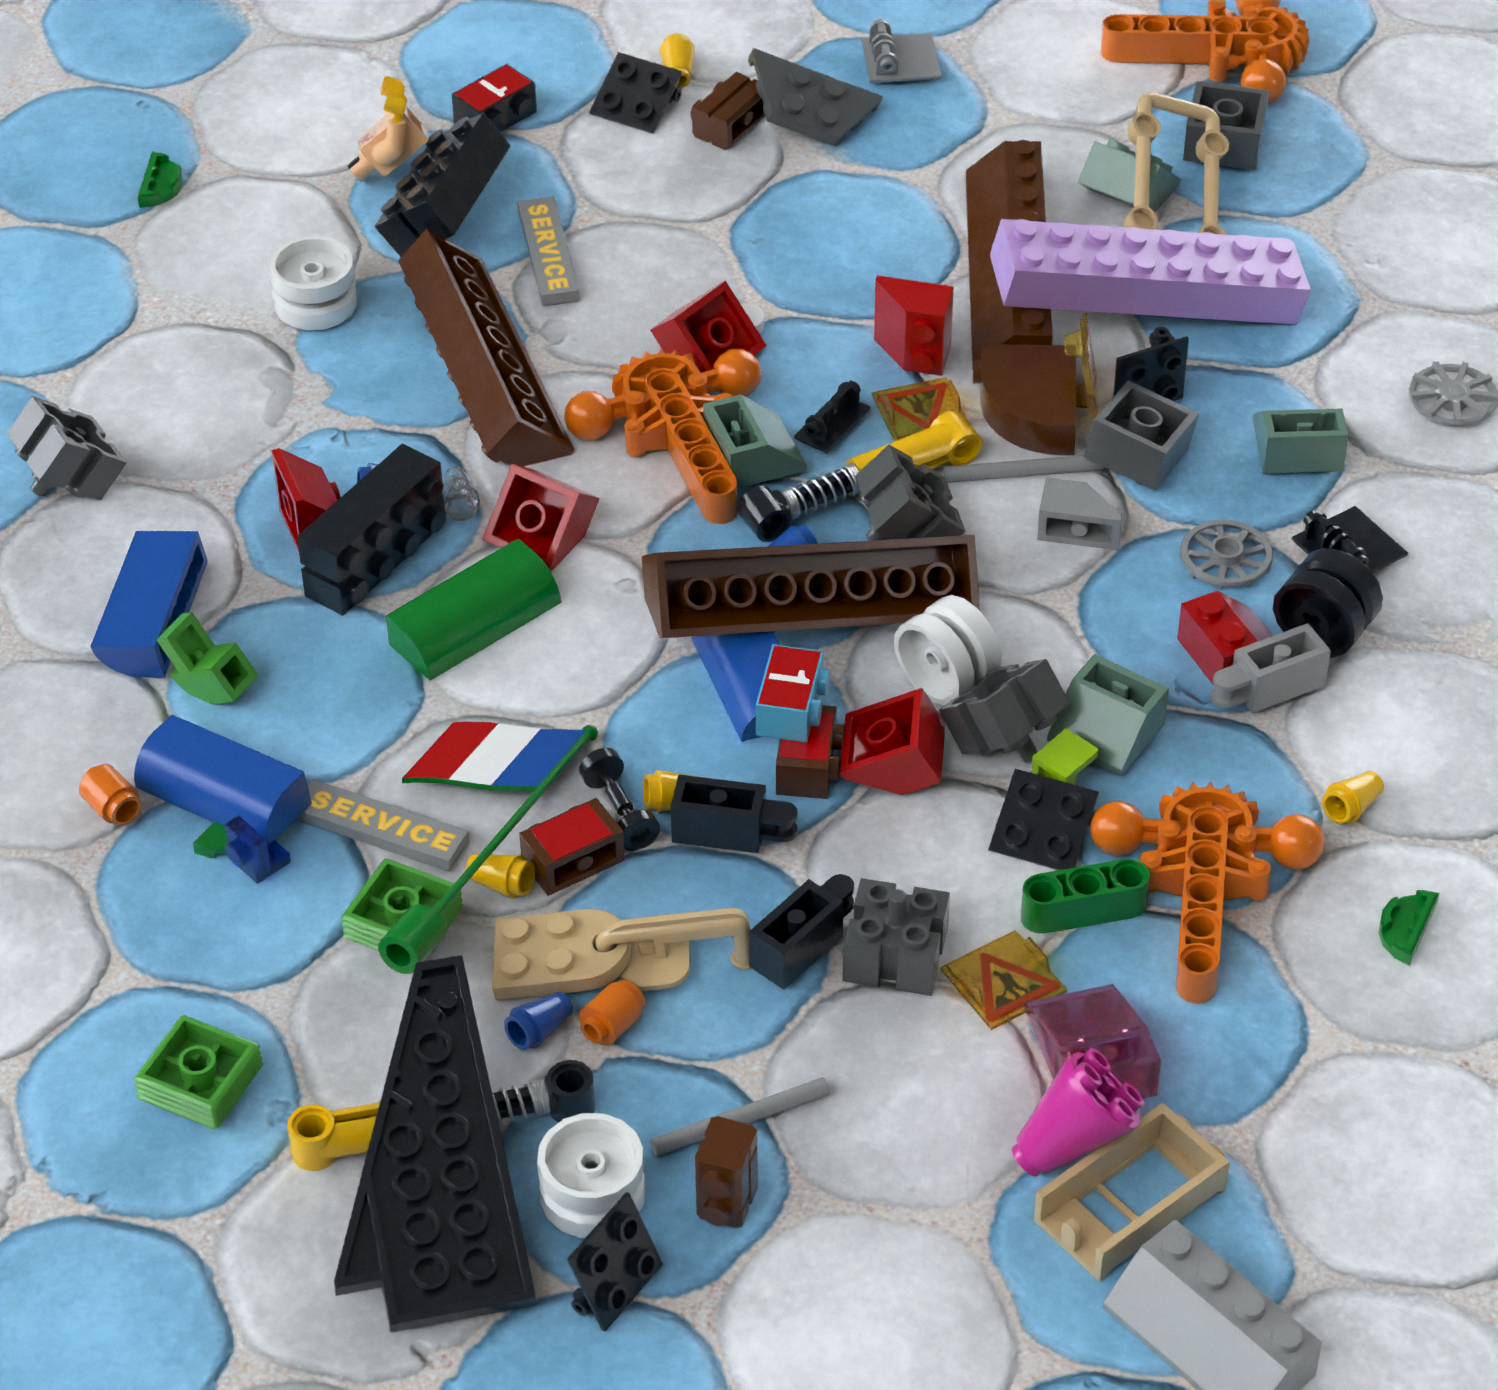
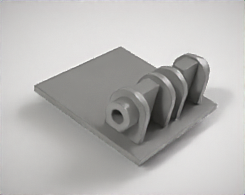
(899, 56)

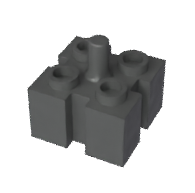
(65, 450)
(906, 499)
(1006, 709)
(896, 936)

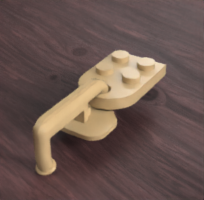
(595, 947)

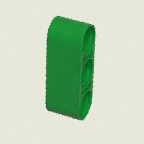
(1085, 896)

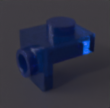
(250, 851)

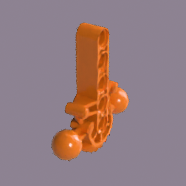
(1261, 39)
(664, 411)
(1206, 858)

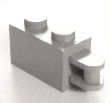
(1273, 670)

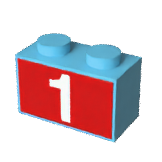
(790, 693)

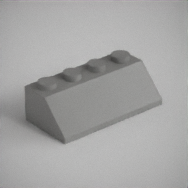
(1210, 1318)

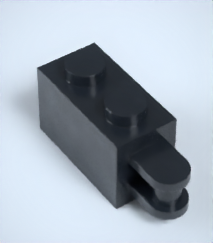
(728, 815)
(800, 929)

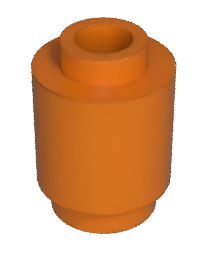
(110, 794)
(611, 1012)

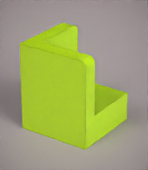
(1064, 757)

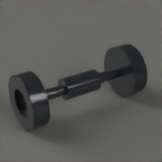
(602, 769)

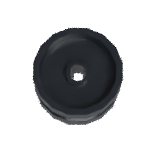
(1332, 596)

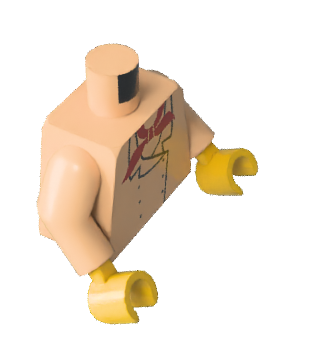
(392, 137)

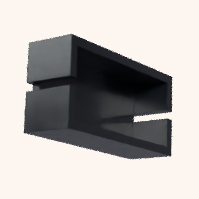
(443, 182)
(372, 529)

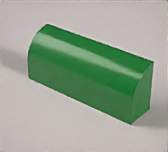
(472, 609)

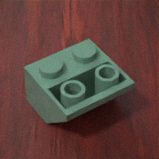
(1112, 173)
(752, 440)
(1301, 440)
(1113, 712)

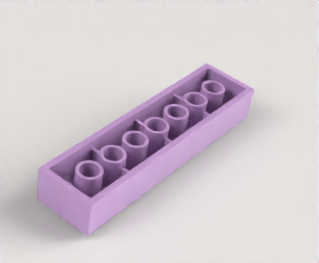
(1148, 272)

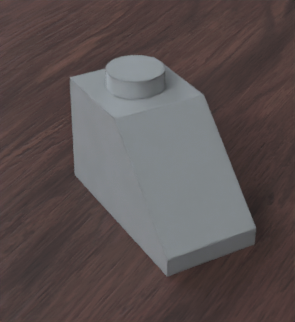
(1077, 516)

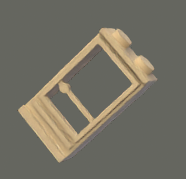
(1085, 1235)

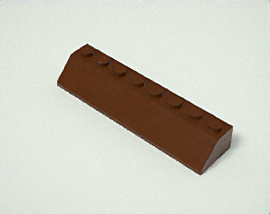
(999, 187)
(483, 353)
(805, 585)

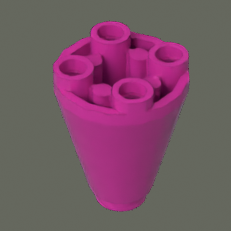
(1077, 1114)

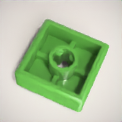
(388, 896)
(198, 1071)

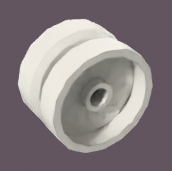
(313, 282)
(947, 649)
(586, 1169)

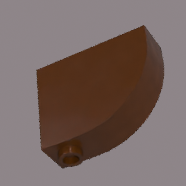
(1029, 395)

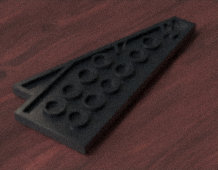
(436, 1189)

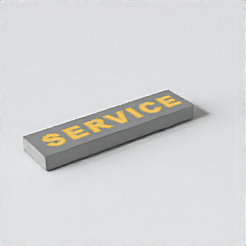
(548, 251)
(384, 825)

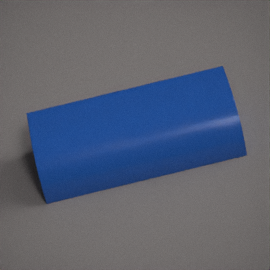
(148, 596)
(737, 671)
(220, 778)

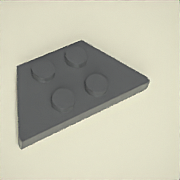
(809, 99)

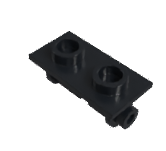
(834, 418)

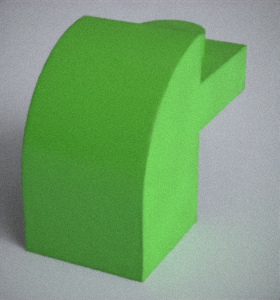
(202, 668)

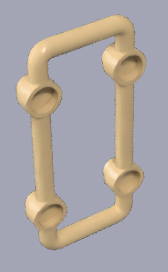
(1209, 150)

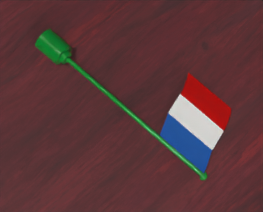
(487, 759)

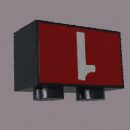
(501, 95)

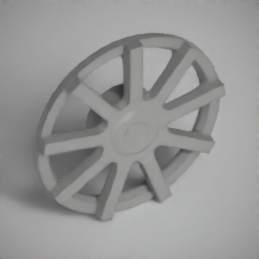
(1453, 394)
(1226, 553)

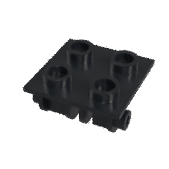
(636, 92)
(1157, 367)
(1351, 533)
(1043, 821)
(613, 1263)

